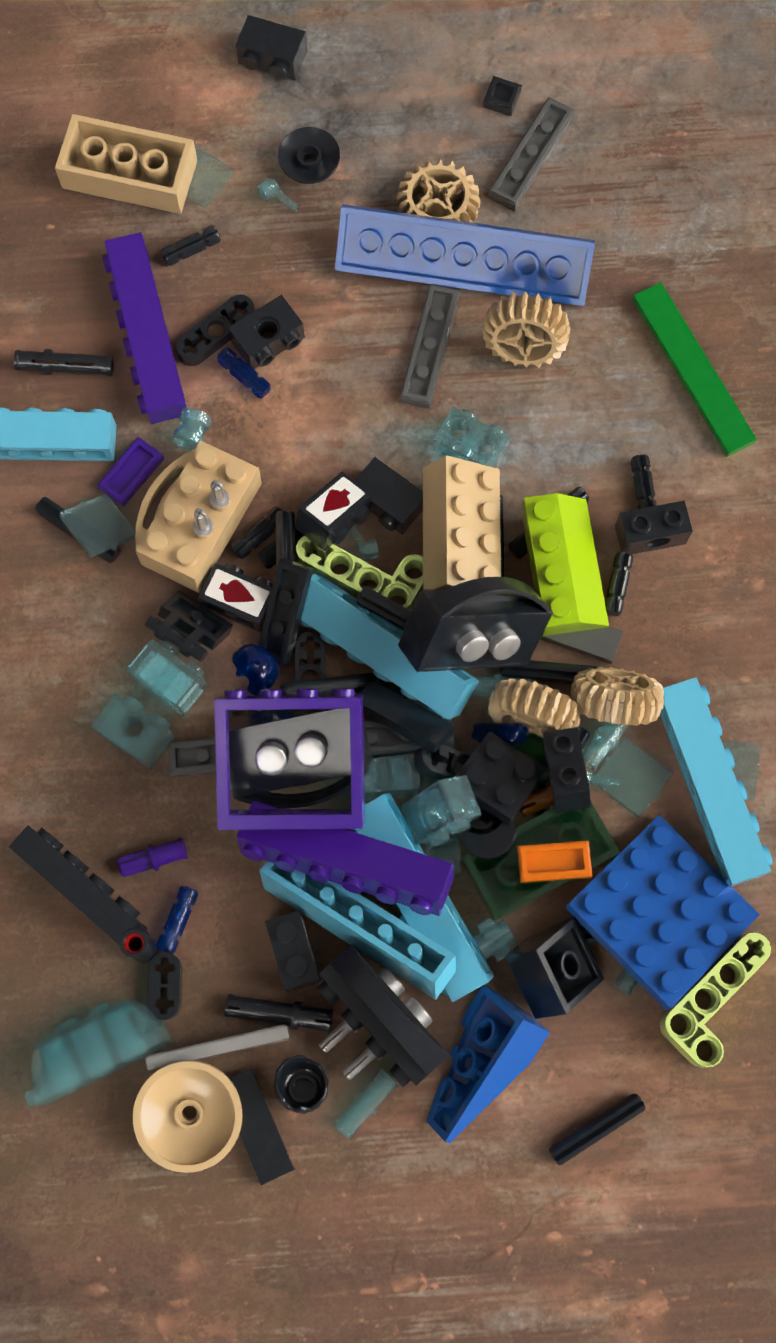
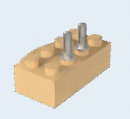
(195, 514)

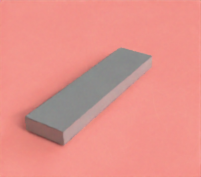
(220, 1047)

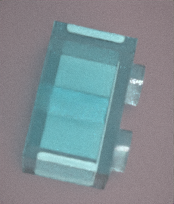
(167, 676)

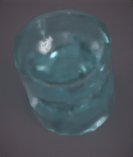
(192, 428)

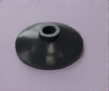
(309, 144)

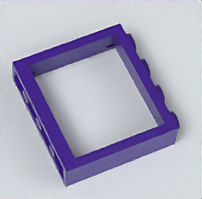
(289, 818)

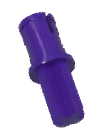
(152, 857)

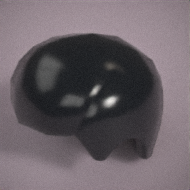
(300, 1084)

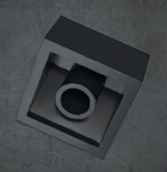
(555, 969)

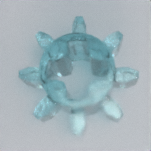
(494, 939)

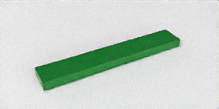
(694, 369)

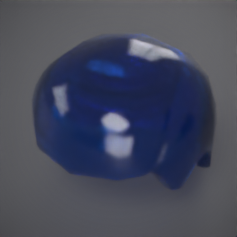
(256, 665)

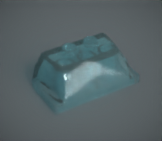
(93, 1049)

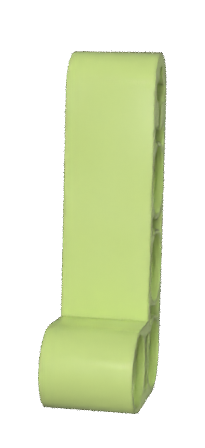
(359, 571)
(719, 995)

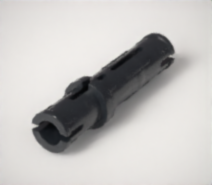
(26, 361)
(281, 1013)

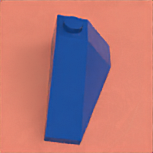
(491, 1053)

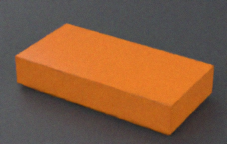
(554, 861)

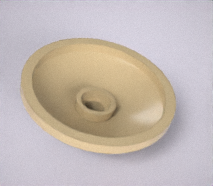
(181, 1141)

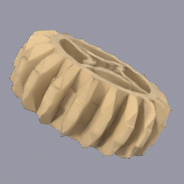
(441, 189)
(526, 329)
(617, 696)
(533, 706)

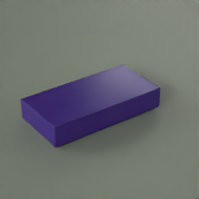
(130, 471)

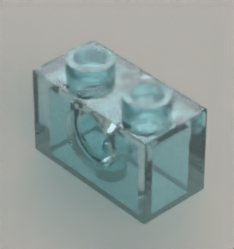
(144, 747)
(441, 811)

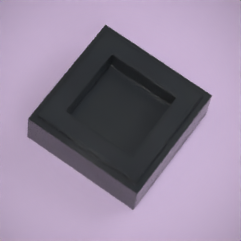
(502, 96)

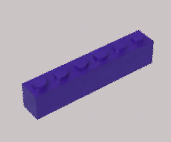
(146, 328)
(355, 863)

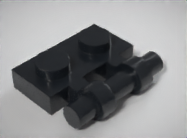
(194, 620)

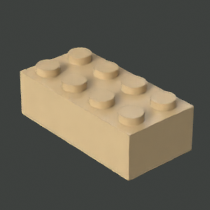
(126, 163)
(460, 522)

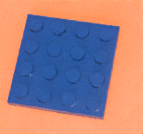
(662, 912)

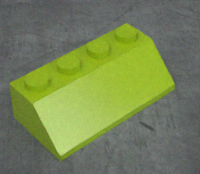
(564, 562)

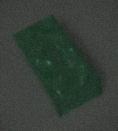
(499, 878)

